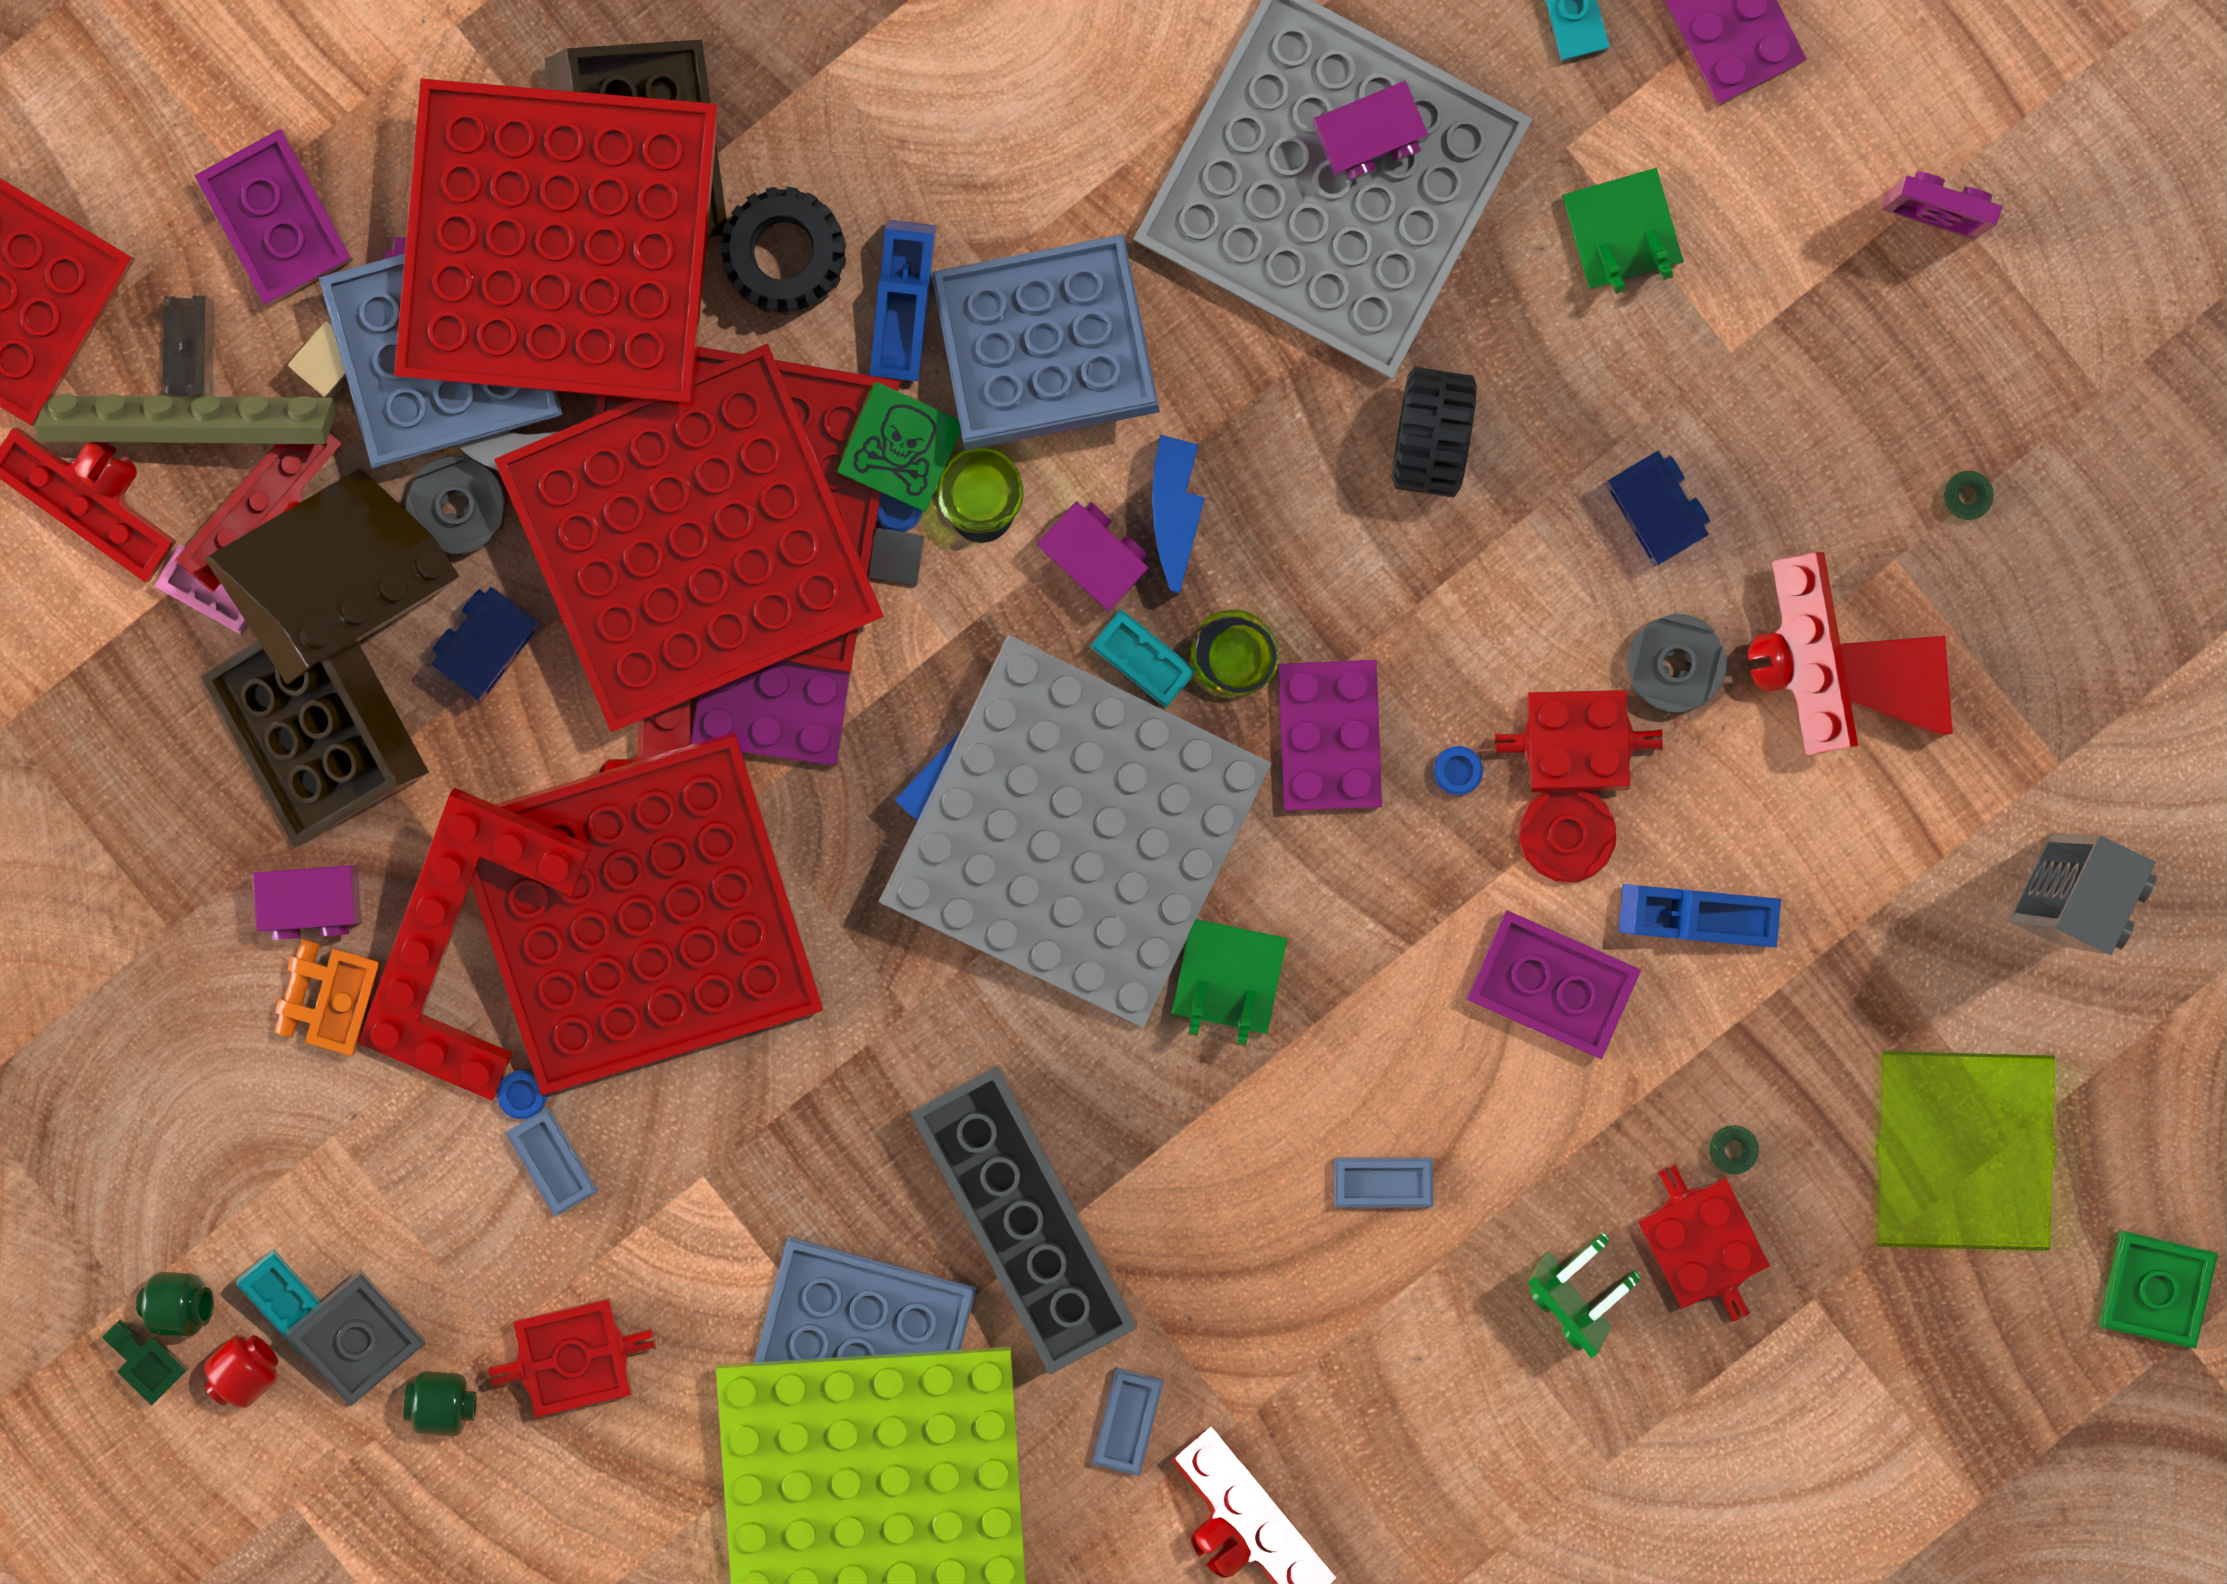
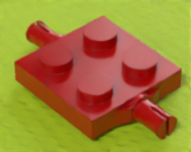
(1578, 741)
(1703, 1242)
(572, 1357)

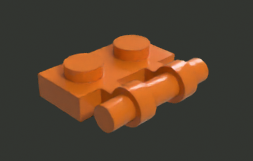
(341, 1001)

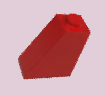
(1902, 680)

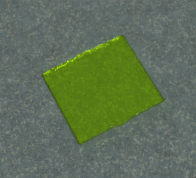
(1966, 1150)

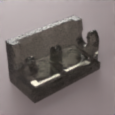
(188, 346)

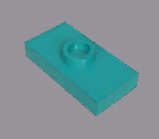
(1577, 27)
(1143, 658)
(278, 1292)

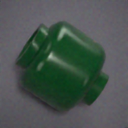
(175, 1304)
(439, 1403)

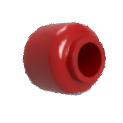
(241, 1371)

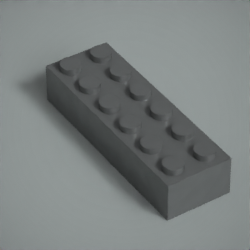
(2084, 892)
(1024, 1219)

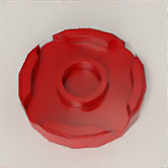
(1567, 835)

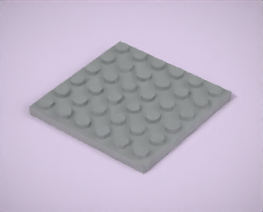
(1325, 253)
(1075, 831)

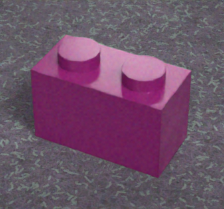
(1370, 131)
(1094, 555)
(306, 900)

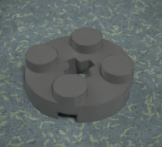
(469, 479)
(1700, 648)

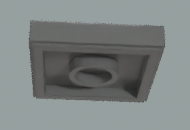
(355, 1337)

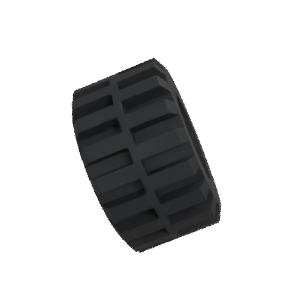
(758, 215)
(1434, 432)

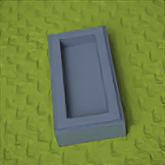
(552, 1161)
(1383, 1182)
(1128, 1421)

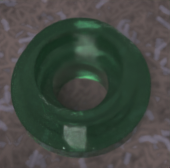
(1983, 491)
(1749, 1149)

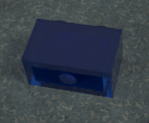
(1658, 507)
(484, 642)

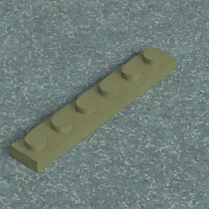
(186, 419)

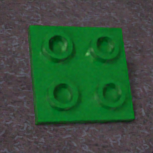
(1623, 230)
(1229, 978)
(1582, 1324)

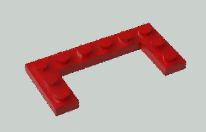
(464, 835)

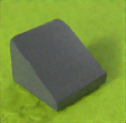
(896, 556)

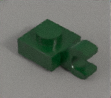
(148, 1366)

